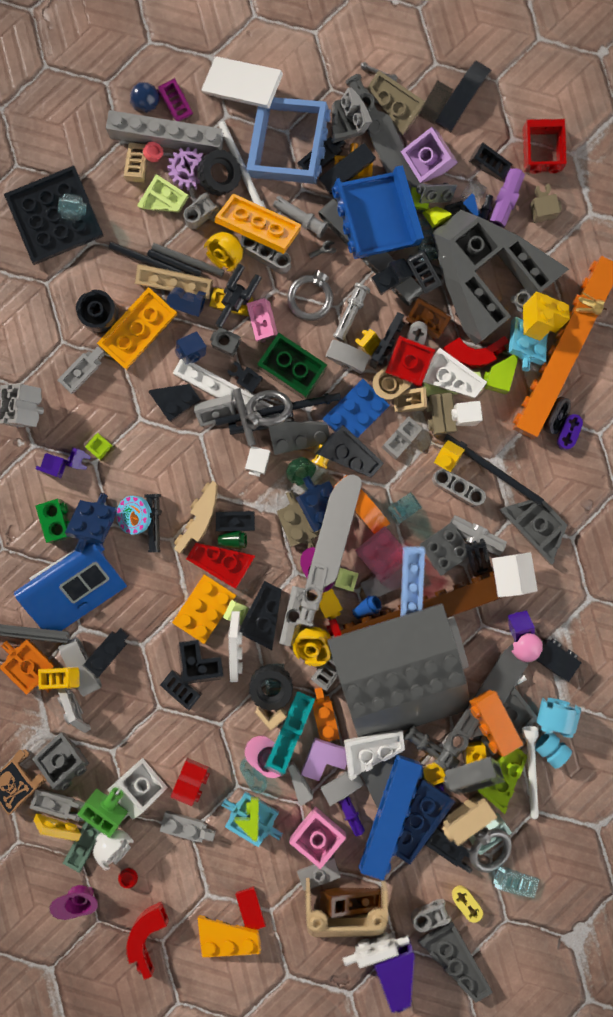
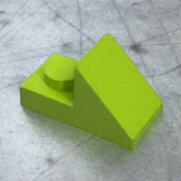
(250, 824)

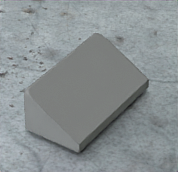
(215, 408)

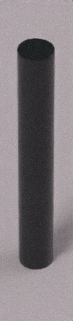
(174, 263)

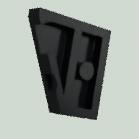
(175, 400)

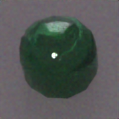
(299, 469)

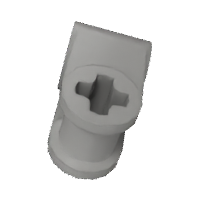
(203, 209)
(432, 915)

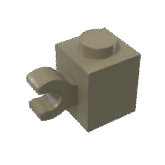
(545, 206)

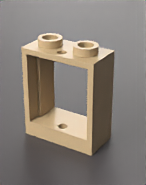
(468, 819)

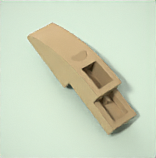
(204, 511)

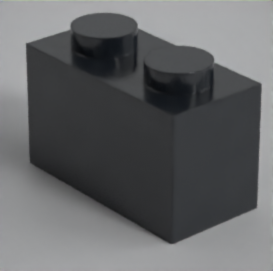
(557, 660)

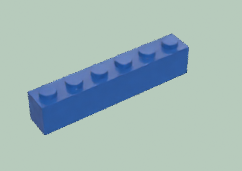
(390, 817)

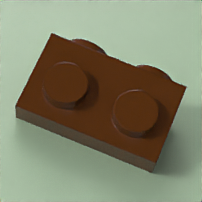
(430, 315)

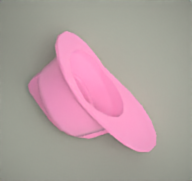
(257, 753)

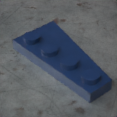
(424, 817)

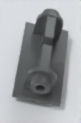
(436, 193)

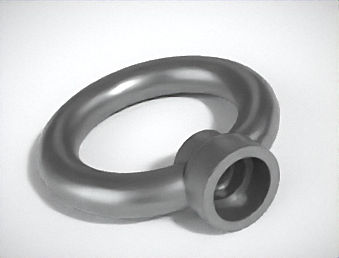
(319, 279)
(254, 419)
(484, 837)

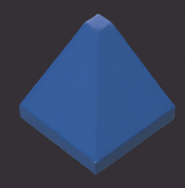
(471, 204)

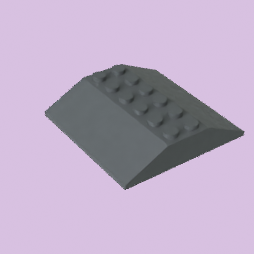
(401, 672)

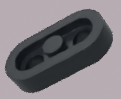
(557, 415)

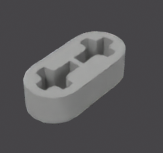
(422, 335)

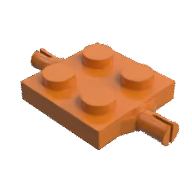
(23, 665)

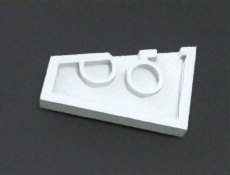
(453, 376)
(235, 650)
(372, 749)

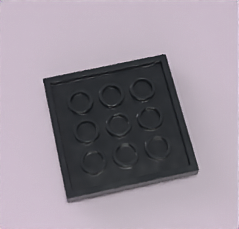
(38, 218)

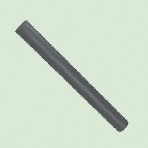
(187, 259)

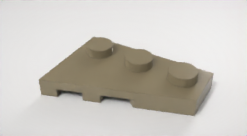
(396, 101)

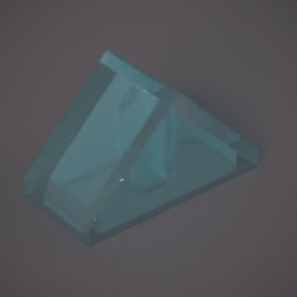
(404, 508)

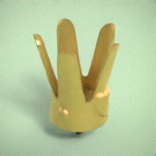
(596, 304)

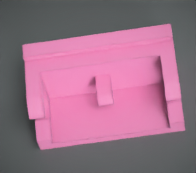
(262, 320)

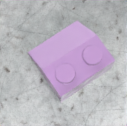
(429, 156)

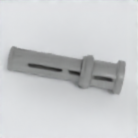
(307, 220)
(355, 303)

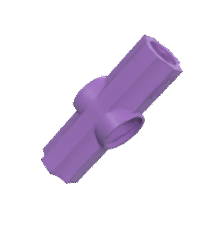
(507, 197)

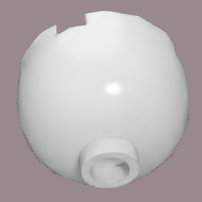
(111, 849)

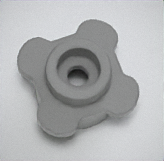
(523, 294)

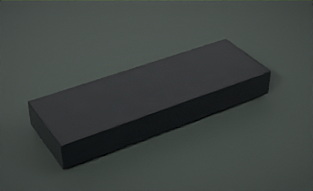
(347, 167)

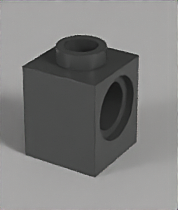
(229, 349)

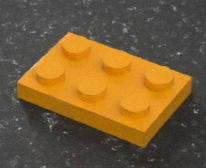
(204, 609)

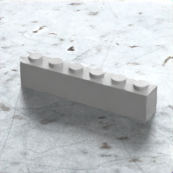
(164, 132)

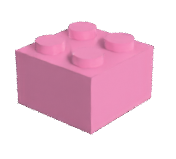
(317, 837)

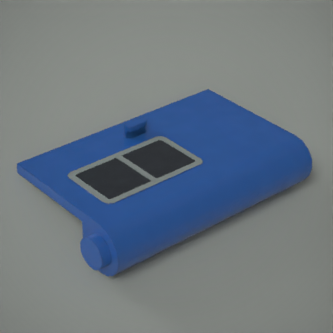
(57, 593)

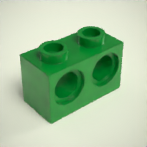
(49, 523)

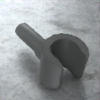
(325, 248)

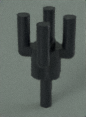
(236, 294)

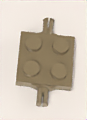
(296, 524)

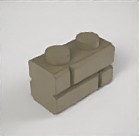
(440, 414)

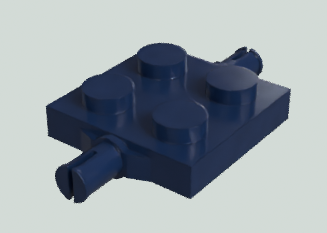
(315, 502)
(91, 522)

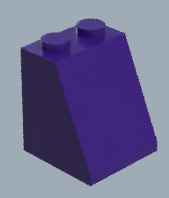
(397, 978)

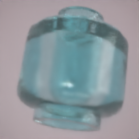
(71, 207)

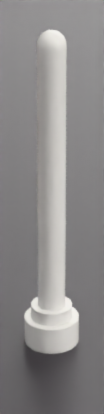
(530, 735)

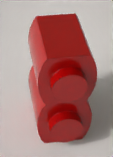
(190, 781)

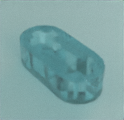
(250, 777)

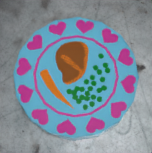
(133, 514)

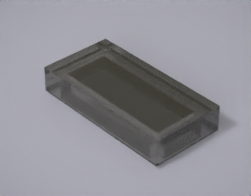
(436, 101)

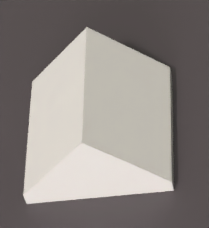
(514, 574)

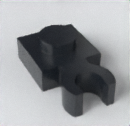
(247, 379)

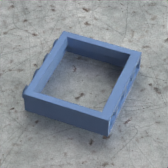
(258, 139)

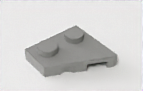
(72, 709)

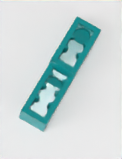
(289, 733)

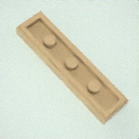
(169, 280)

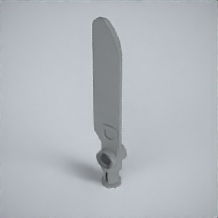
(330, 543)

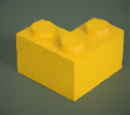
(543, 315)

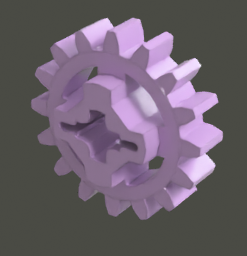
(178, 172)

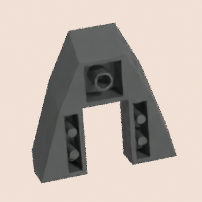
(465, 246)

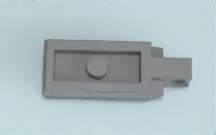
(81, 370)
(186, 827)

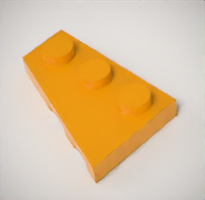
(226, 940)

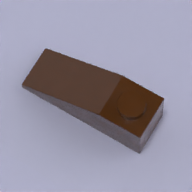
(349, 901)

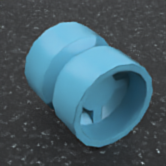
(556, 752)

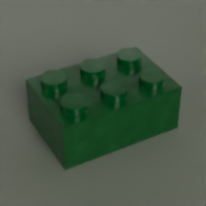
(292, 366)

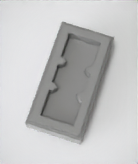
(319, 876)

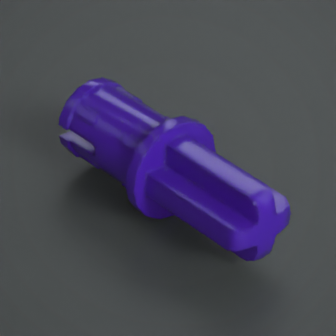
(352, 816)

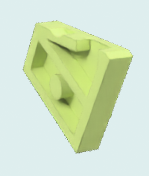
(163, 196)

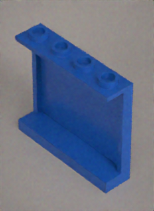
(378, 213)

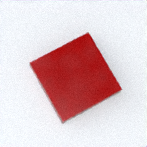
(410, 361)

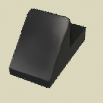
(392, 276)

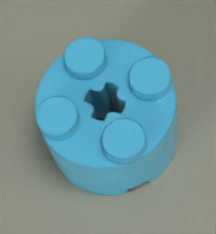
(558, 717)

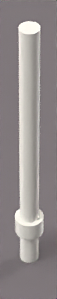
(246, 177)

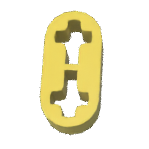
(464, 906)

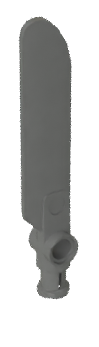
(384, 135)
(501, 680)

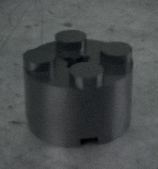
(96, 301)

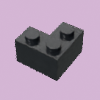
(194, 668)

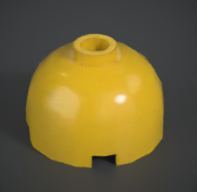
(224, 250)
(312, 646)

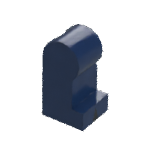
(186, 302)

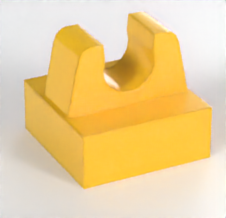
(369, 342)

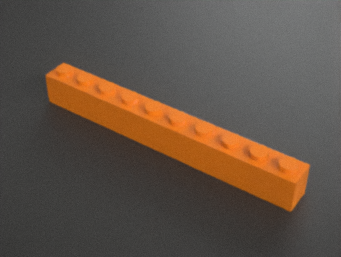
(564, 352)

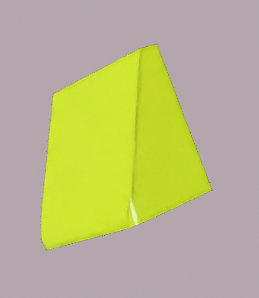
(436, 216)

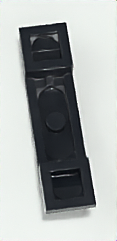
(462, 95)

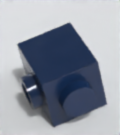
(190, 348)

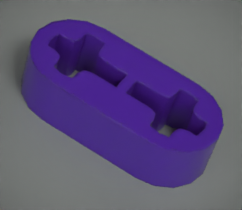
(565, 430)

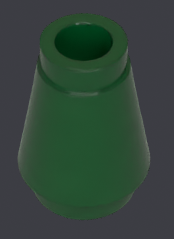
(233, 540)

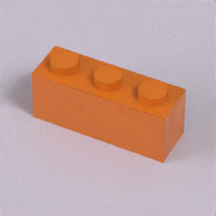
(495, 723)

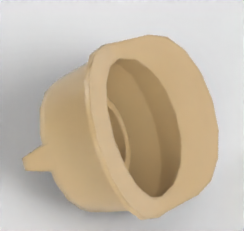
(388, 386)

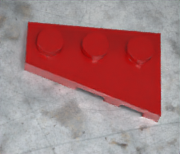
(222, 563)

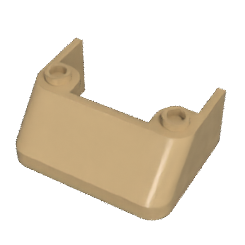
(353, 925)

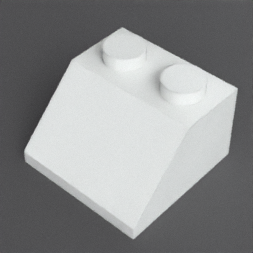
(139, 787)

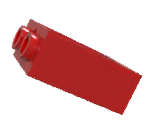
(545, 127)

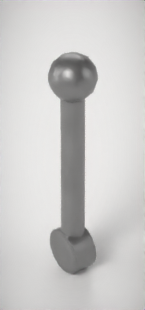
(364, 66)

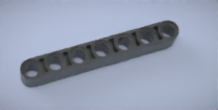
(407, 291)

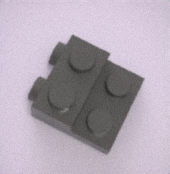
(61, 762)

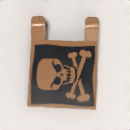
(16, 784)

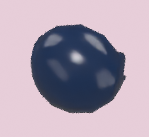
(144, 97)

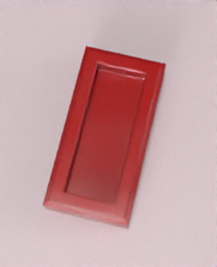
(250, 908)

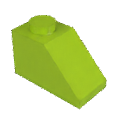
(501, 375)

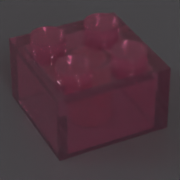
(381, 554)

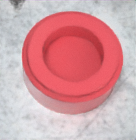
(153, 151)

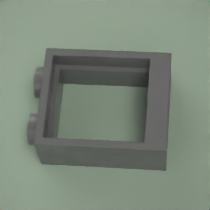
(473, 776)

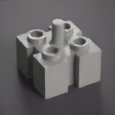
(19, 405)

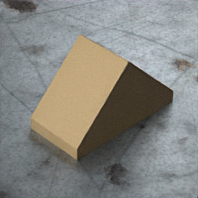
(411, 400)

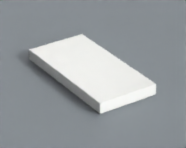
(242, 82)

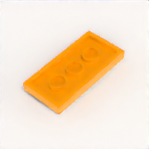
(258, 223)
(137, 328)

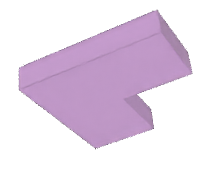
(320, 755)

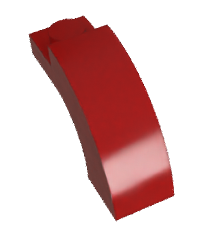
(475, 358)

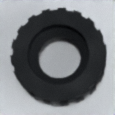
(233, 169)
(271, 702)

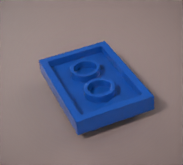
(357, 409)

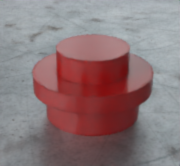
(128, 878)

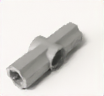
(475, 532)
(291, 629)

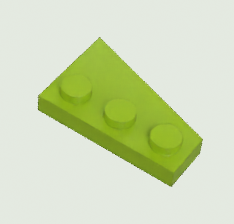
(511, 768)

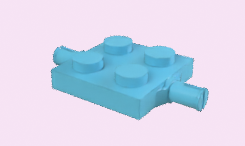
(526, 347)
(266, 818)

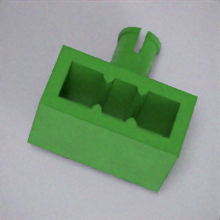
(103, 811)

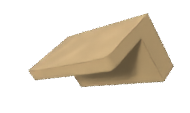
(273, 719)

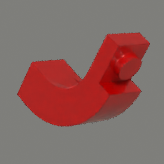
(149, 921)

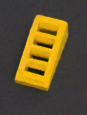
(69, 679)

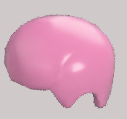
(528, 648)

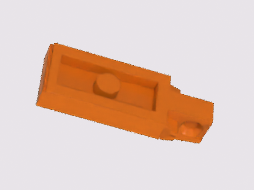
(325, 716)

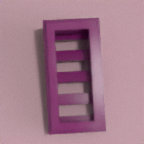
(168, 86)

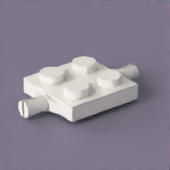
(376, 949)

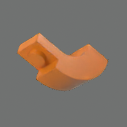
(369, 513)

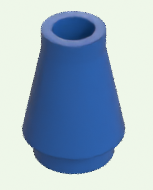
(369, 606)

